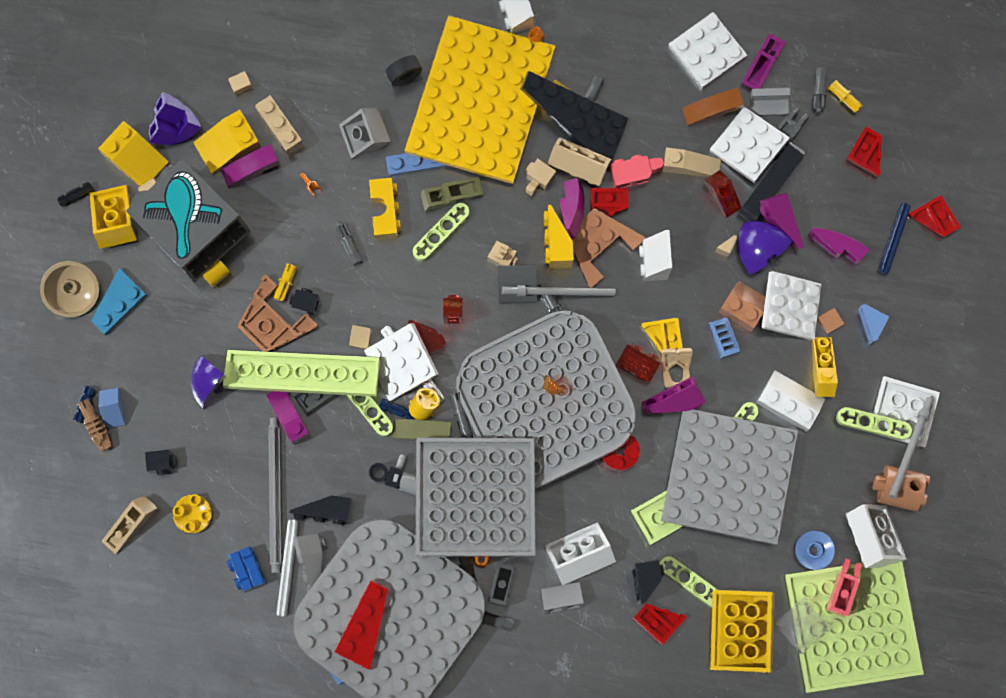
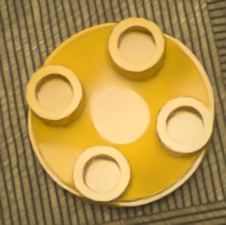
(192, 514)

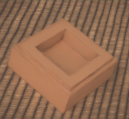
(830, 321)

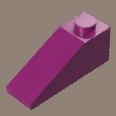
(780, 214)
(677, 398)
(288, 416)

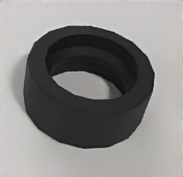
(403, 70)

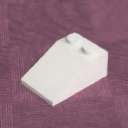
(656, 257)

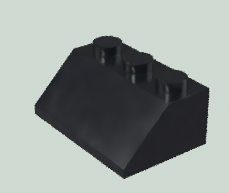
(646, 579)

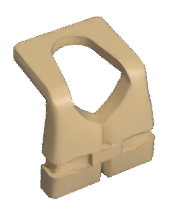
(670, 357)

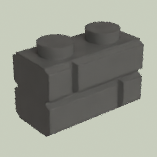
(502, 584)

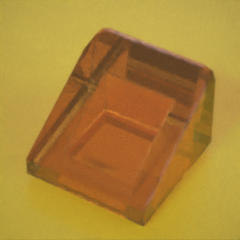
(552, 387)

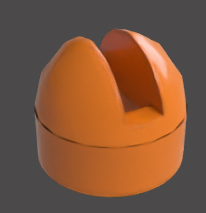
(536, 34)

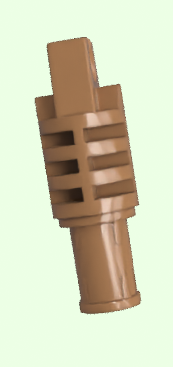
(95, 426)

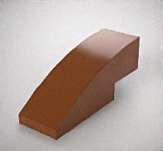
(713, 106)

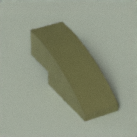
(451, 193)
(411, 429)

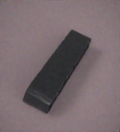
(772, 181)

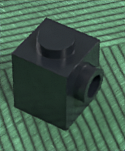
(304, 301)
(160, 462)

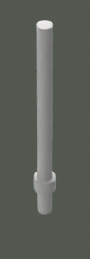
(522, 290)
(922, 416)

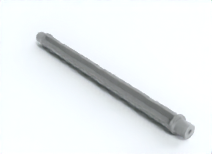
(274, 495)

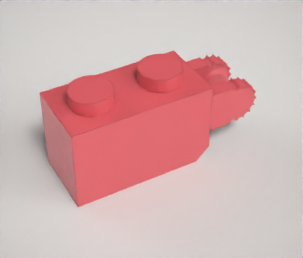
(634, 171)
(844, 590)

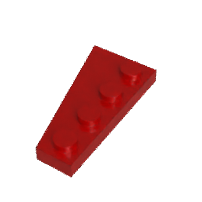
(363, 629)

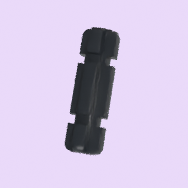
(75, 194)

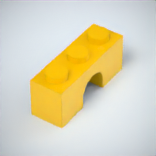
(383, 191)

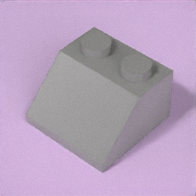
(364, 132)

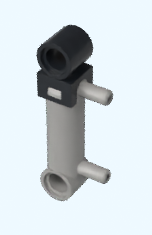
(395, 477)

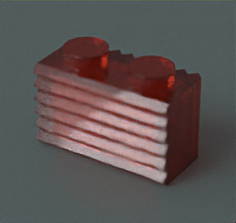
(638, 363)

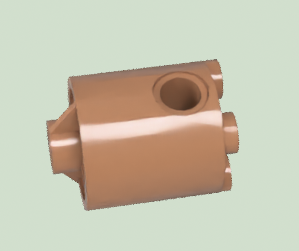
(911, 493)

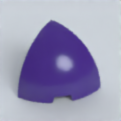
(172, 121)
(761, 243)
(204, 381)

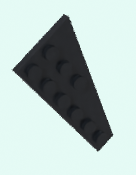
(583, 119)

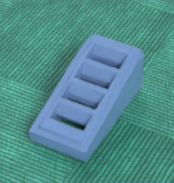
(730, 352)

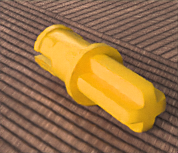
(845, 96)
(285, 282)

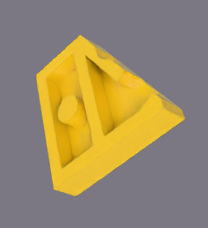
(664, 333)

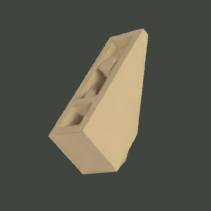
(689, 163)
(129, 523)

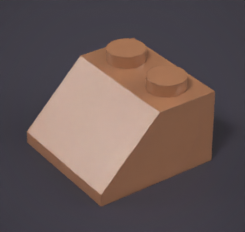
(744, 306)

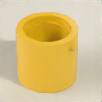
(216, 274)
(424, 404)

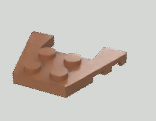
(595, 235)
(265, 326)

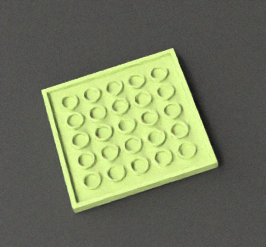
(870, 643)

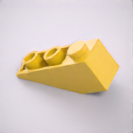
(824, 367)

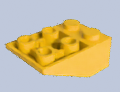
(560, 249)

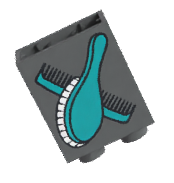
(187, 220)

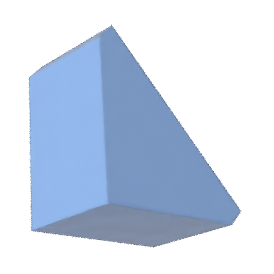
(873, 322)
(111, 408)

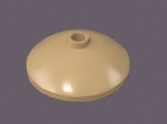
(69, 301)

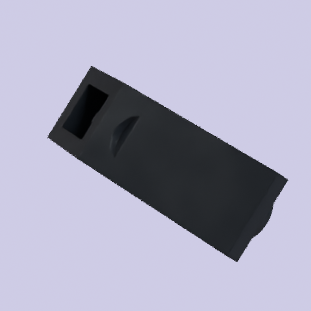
(328, 508)

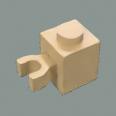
(539, 175)
(502, 255)

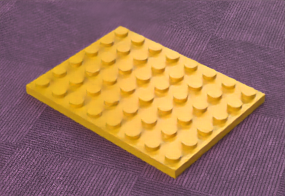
(473, 100)

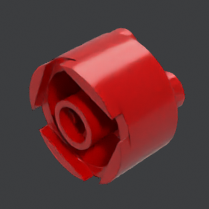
(627, 461)

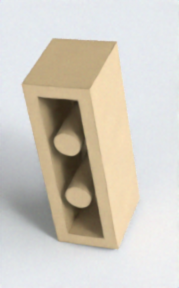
(279, 125)
(579, 161)

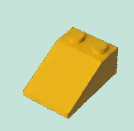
(227, 142)
(133, 154)
(109, 217)

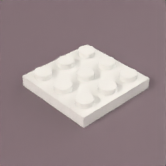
(707, 50)
(749, 144)
(791, 305)
(402, 362)
(902, 402)

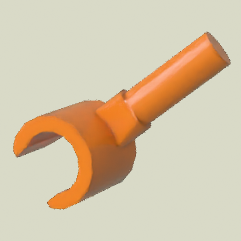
(311, 185)

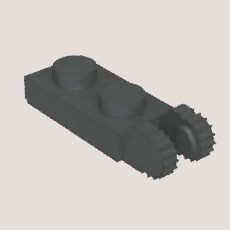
(791, 128)

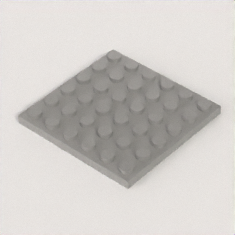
(729, 476)
(475, 497)

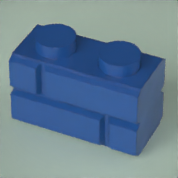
(246, 569)

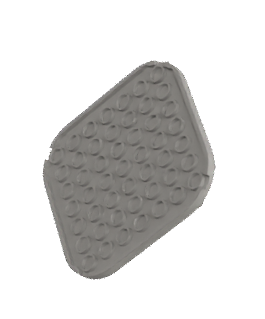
(507, 399)
(424, 622)

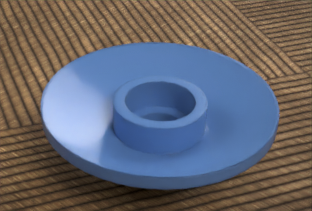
(824, 547)

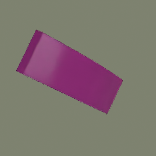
(764, 62)
(250, 166)
(573, 206)
(838, 243)

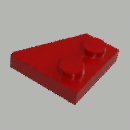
(867, 152)
(609, 200)
(936, 217)
(658, 622)

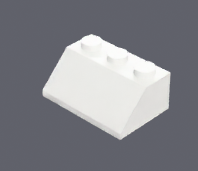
(518, 15)
(790, 401)
(875, 536)
(580, 553)

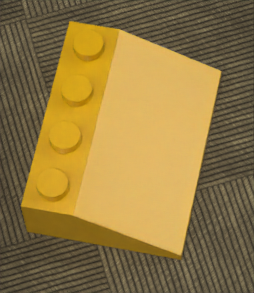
(742, 631)

